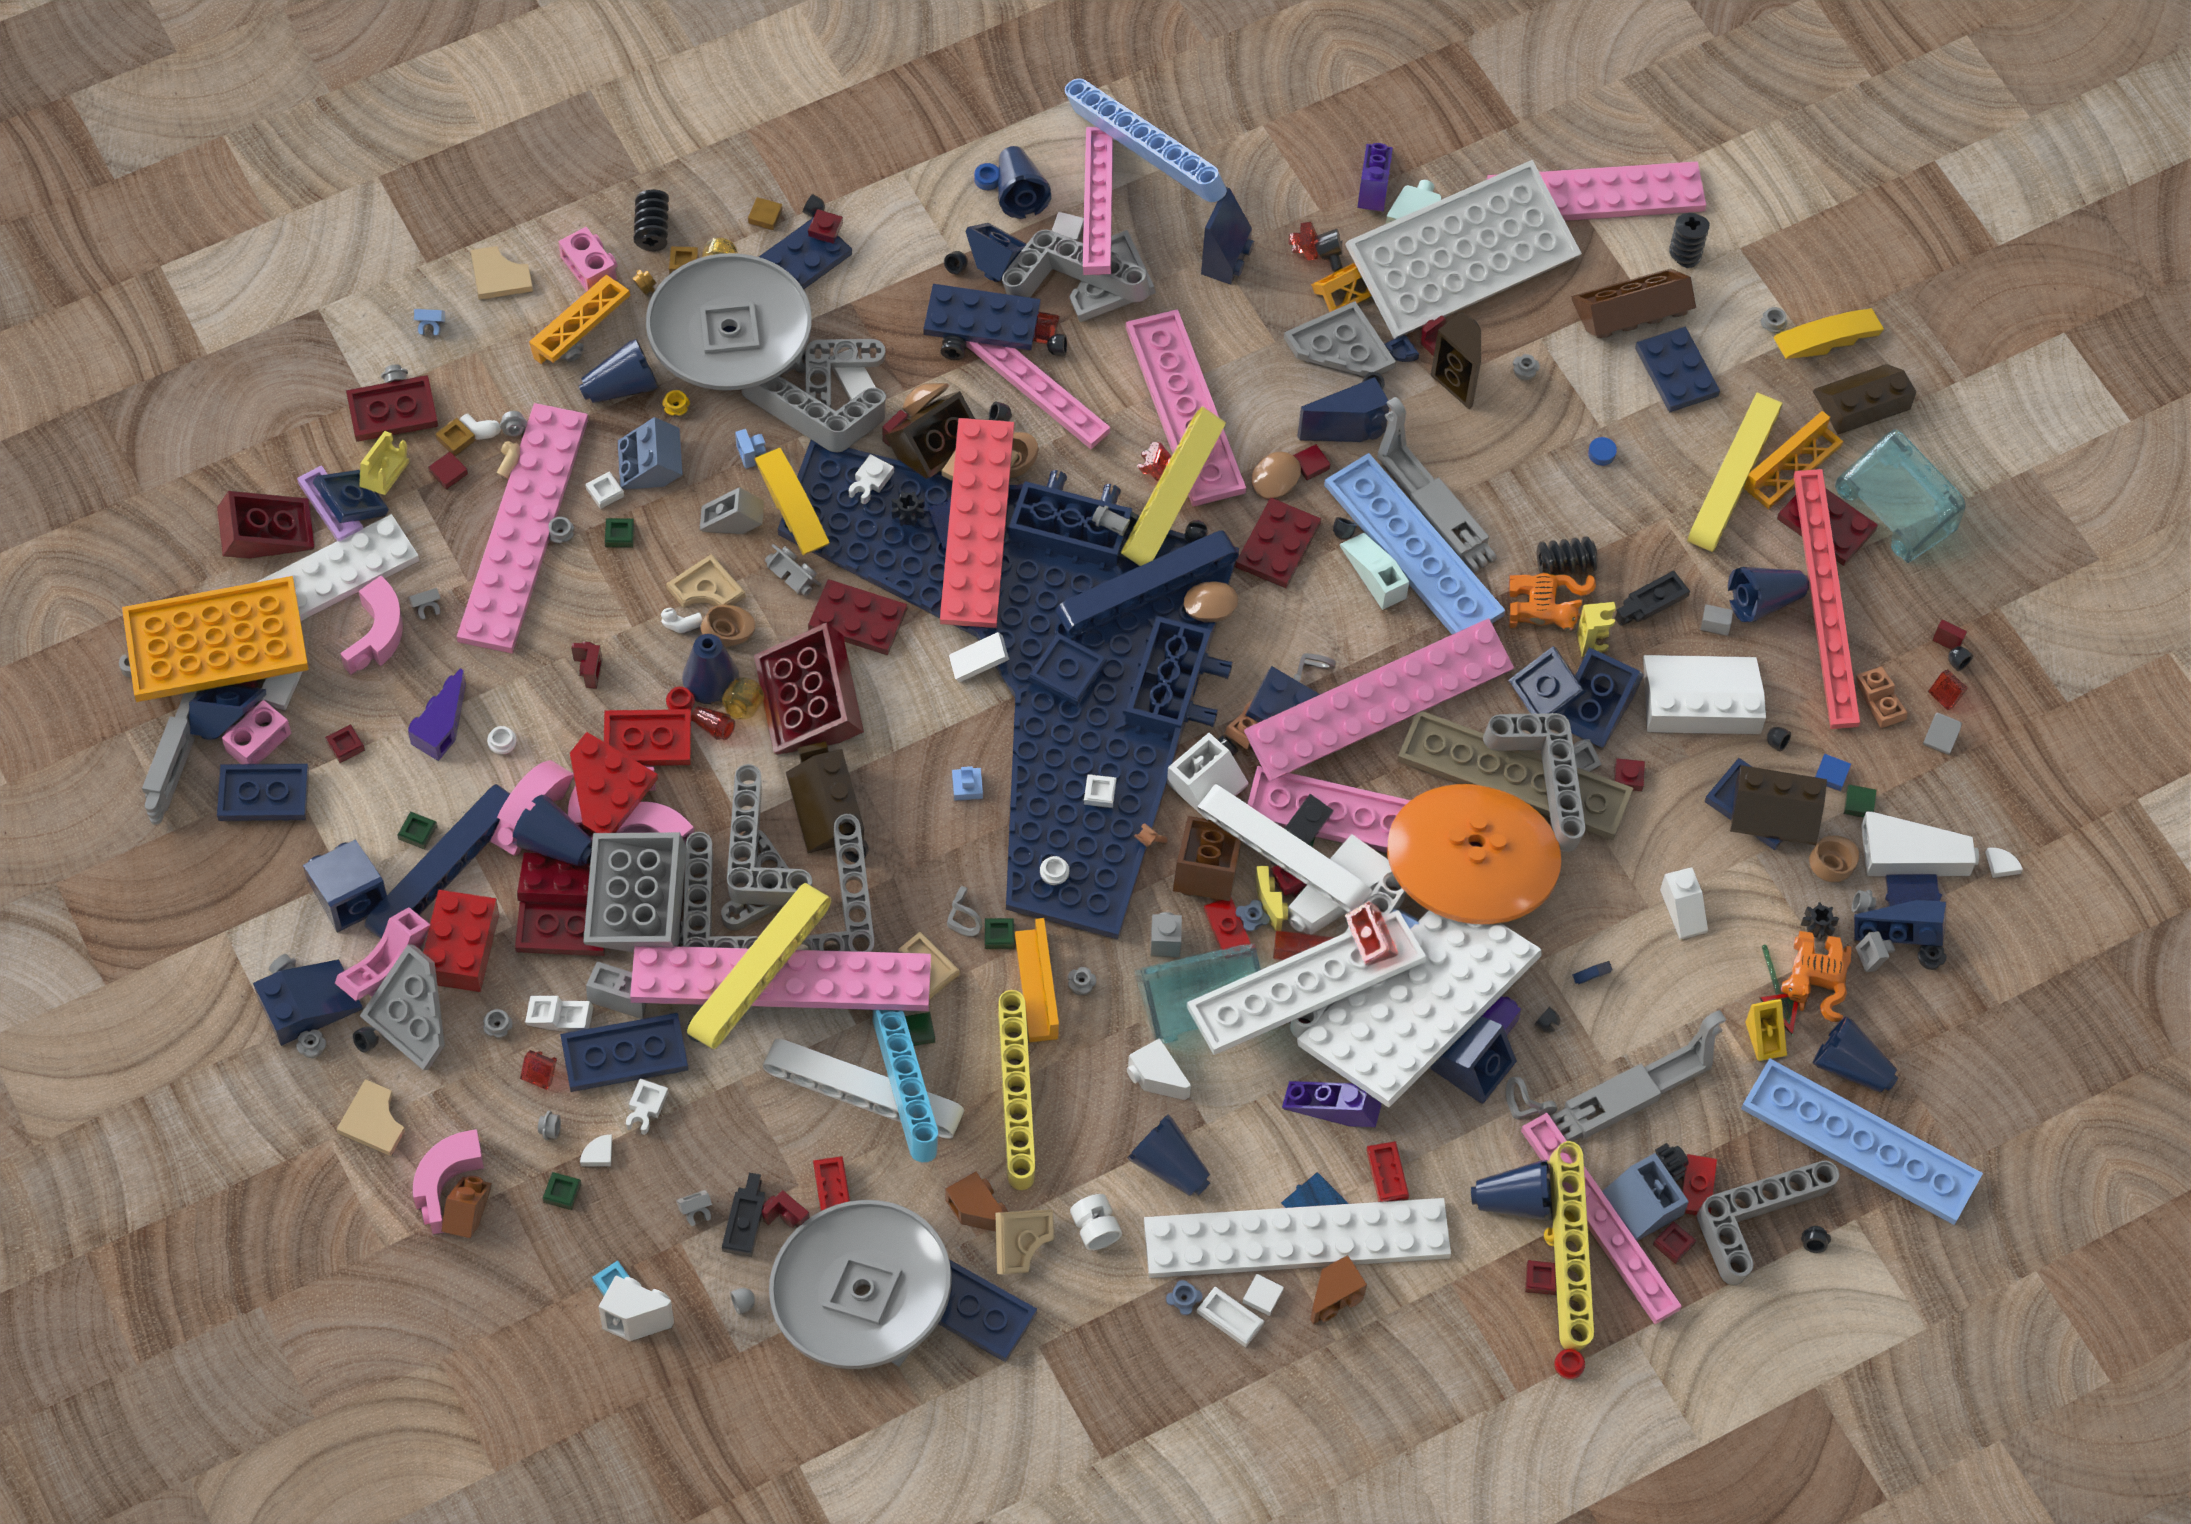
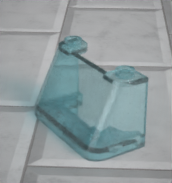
(1904, 494)
(1172, 984)

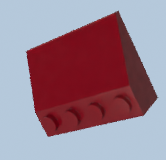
(808, 690)

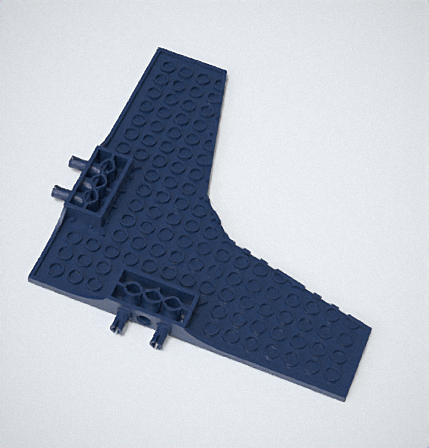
(1125, 721)

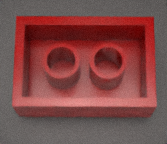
(461, 938)

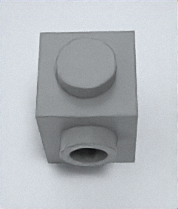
(1166, 935)

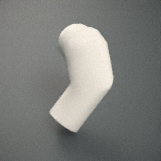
(481, 429)
(679, 624)

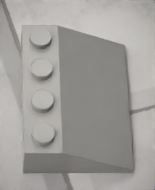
(635, 890)

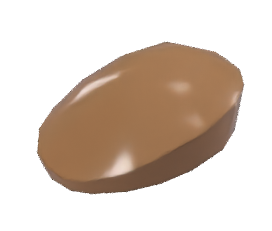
(921, 396)
(1027, 453)
(1276, 475)
(1211, 601)
(729, 624)
(1834, 858)

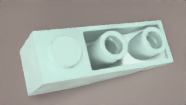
(1377, 570)

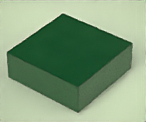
(619, 532)
(1859, 800)
(417, 830)
(999, 933)
(921, 1028)
(562, 1191)

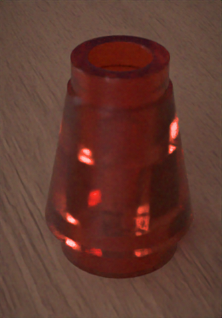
(715, 723)

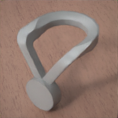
(1328, 663)
(956, 904)
(1541, 1108)

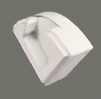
(2002, 863)
(598, 1152)

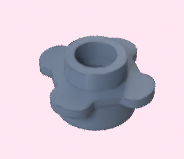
(1252, 923)
(1181, 1289)

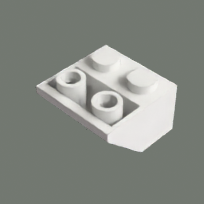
(1202, 768)
(633, 1310)

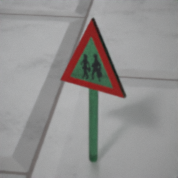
(1789, 1006)

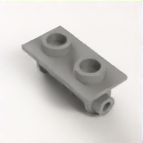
(801, 576)

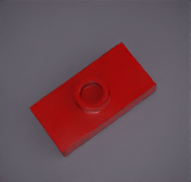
(1225, 924)
(1387, 1172)
(831, 1182)
(1698, 1182)

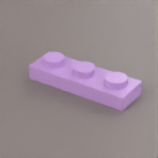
(339, 530)

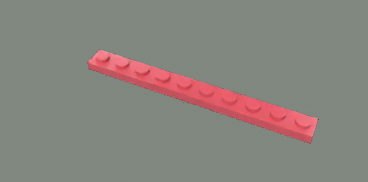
(1826, 599)

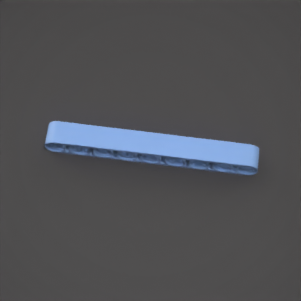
(1146, 140)

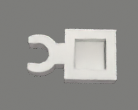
(871, 475)
(646, 1102)

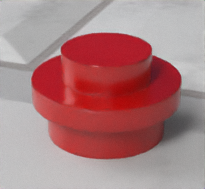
(680, 699)
(1569, 1363)

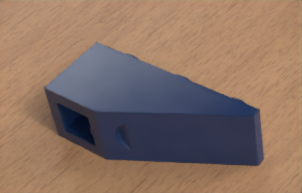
(1905, 923)

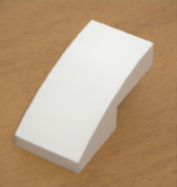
(558, 1015)

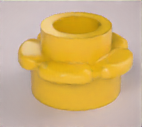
(675, 397)

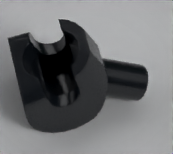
(1330, 247)

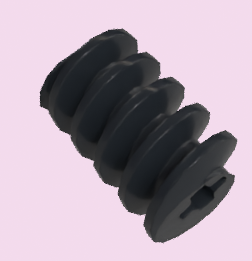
(651, 220)
(1689, 239)
(1567, 555)

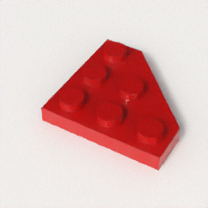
(607, 784)

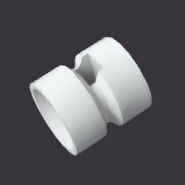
(1097, 1225)

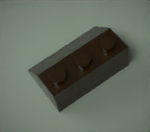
(1458, 358)
(1866, 397)
(930, 436)
(820, 795)
(1778, 805)

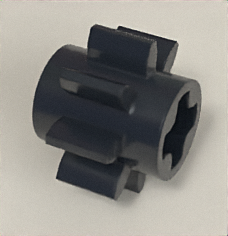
(907, 508)
(1820, 921)
(1673, 1159)

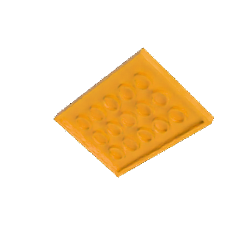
(214, 638)

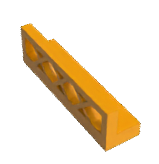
(1337, 281)
(578, 320)
(1789, 452)
(1037, 983)

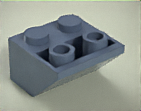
(650, 455)
(1646, 1197)

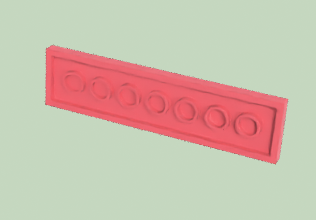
(977, 523)

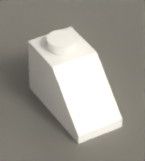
(1685, 903)
(1158, 1071)

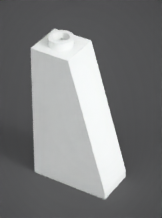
(1914, 848)
(1314, 911)

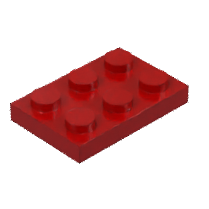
(650, 735)

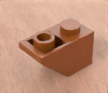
(973, 1202)
(465, 1206)
(1337, 1287)

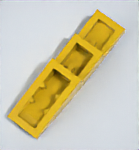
(1829, 332)
(792, 501)

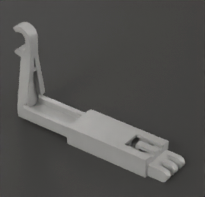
(1431, 494)
(169, 757)
(1639, 1085)

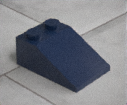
(1226, 240)
(1346, 415)
(1608, 694)
(304, 999)

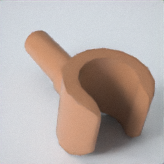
(1148, 836)

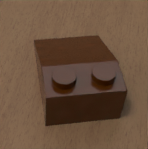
(1206, 860)

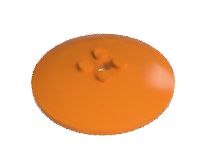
(1469, 883)

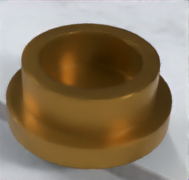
(644, 282)

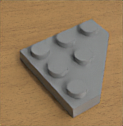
(1092, 301)
(1341, 342)
(409, 1008)

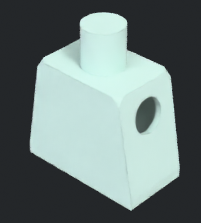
(1413, 199)

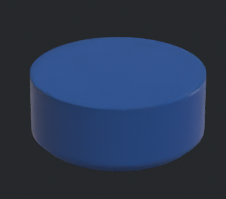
(986, 176)
(1602, 451)

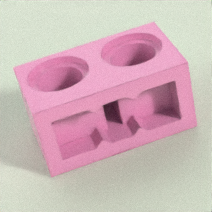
(583, 262)
(261, 739)

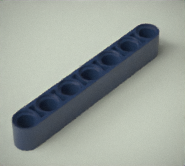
(1146, 583)
(443, 861)

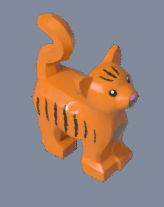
(1542, 595)
(1819, 970)

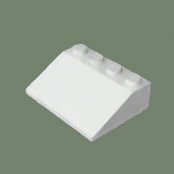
(1703, 694)

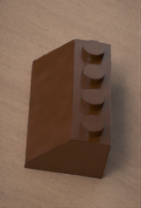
(1635, 302)

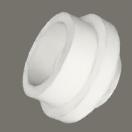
(501, 740)
(1054, 870)

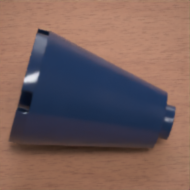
(1021, 184)
(619, 375)
(1764, 590)
(709, 669)
(552, 833)
(1855, 1058)
(1171, 1158)
(1516, 1192)

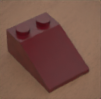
(264, 525)

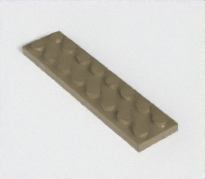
(1464, 758)

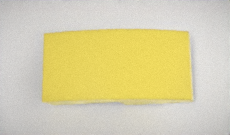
(1270, 899)

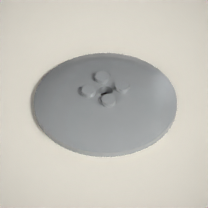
(724, 291)
(835, 1254)

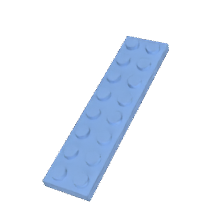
(1414, 544)
(1862, 1141)

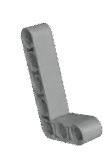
(1055, 251)
(816, 420)
(1554, 769)
(747, 847)
(703, 889)
(849, 900)
(1756, 1205)

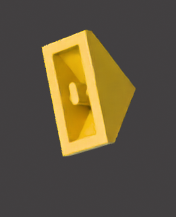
(1767, 1029)

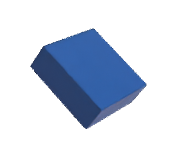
(1834, 771)

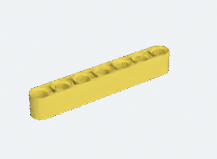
(1734, 472)
(1173, 487)
(759, 966)
(1016, 1102)
(1578, 1234)

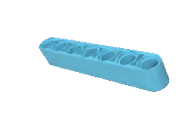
(907, 1084)

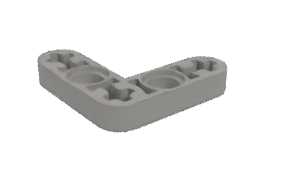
(825, 364)
(768, 853)

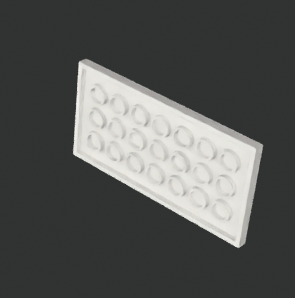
(1463, 249)
(1405, 1023)

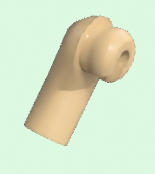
(512, 454)

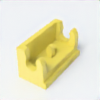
(383, 464)
(1595, 624)

